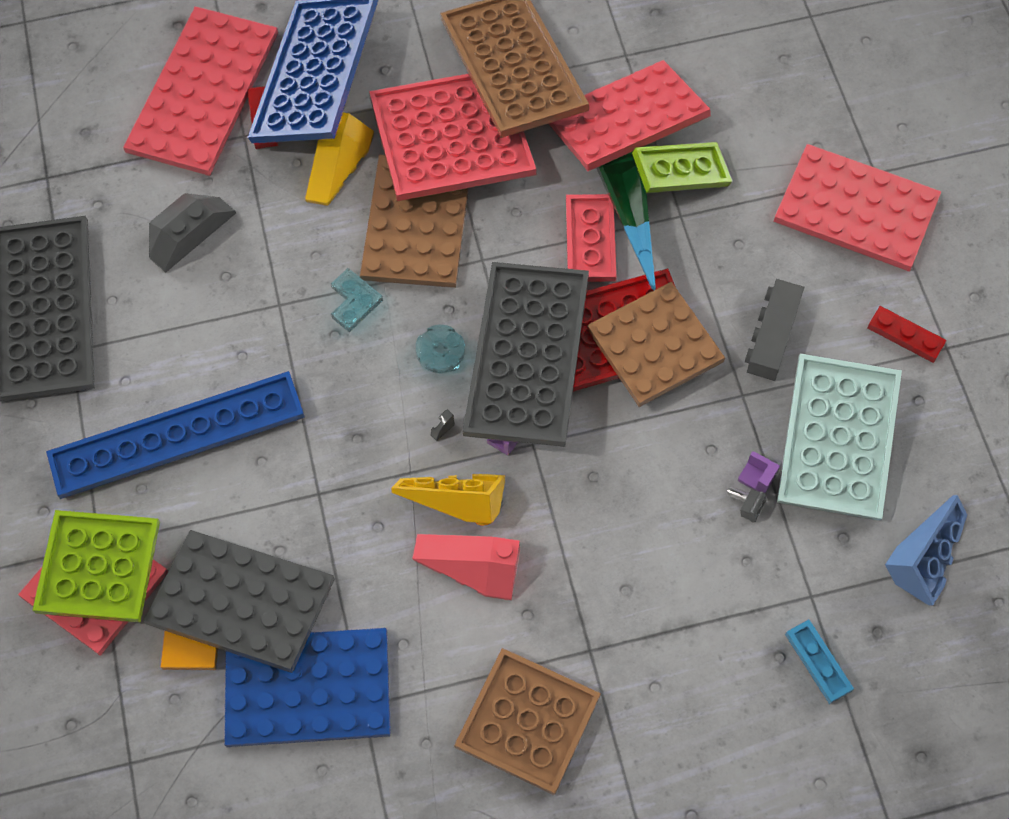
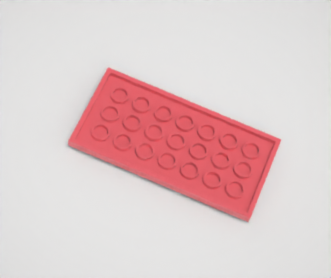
(201, 91)

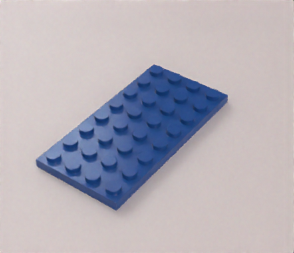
(313, 71)

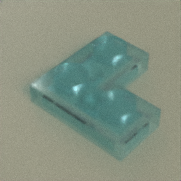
(359, 302)

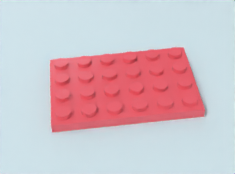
(630, 115)
(857, 207)

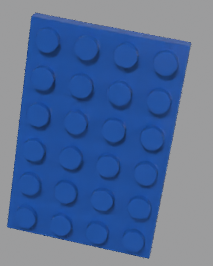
(331, 695)

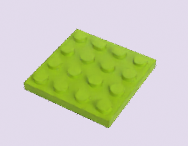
(97, 566)

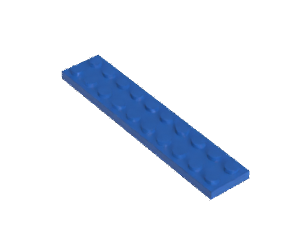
(174, 435)

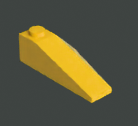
(337, 159)
(466, 499)

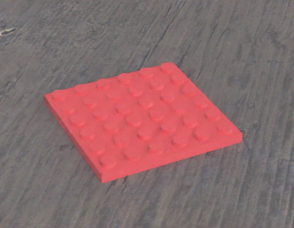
(444, 139)

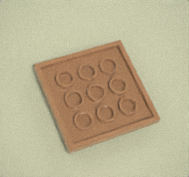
(655, 344)
(527, 721)

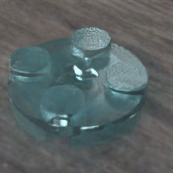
(440, 362)

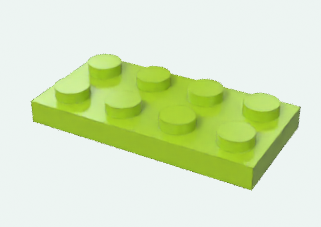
(681, 167)

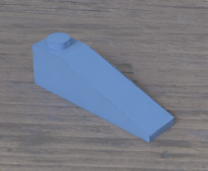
(923, 556)

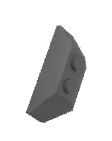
(184, 227)

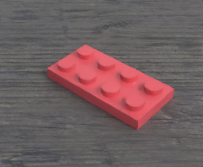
(591, 236)

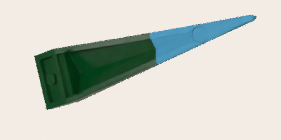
(630, 202)

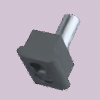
(752, 501)

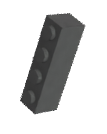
(775, 329)

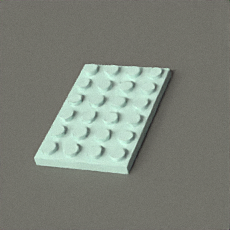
(839, 437)

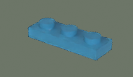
(819, 661)

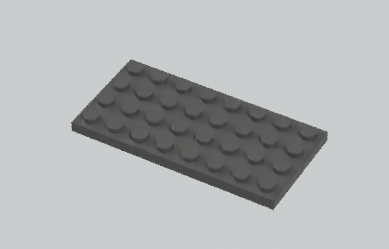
(45, 309)
(527, 354)

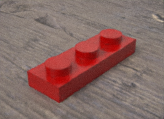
(906, 334)

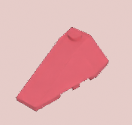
(476, 561)

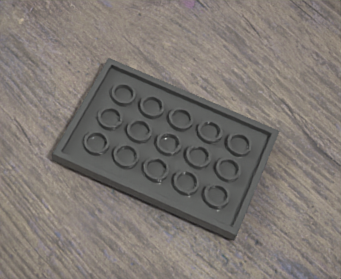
(240, 600)

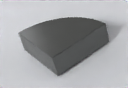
(444, 426)

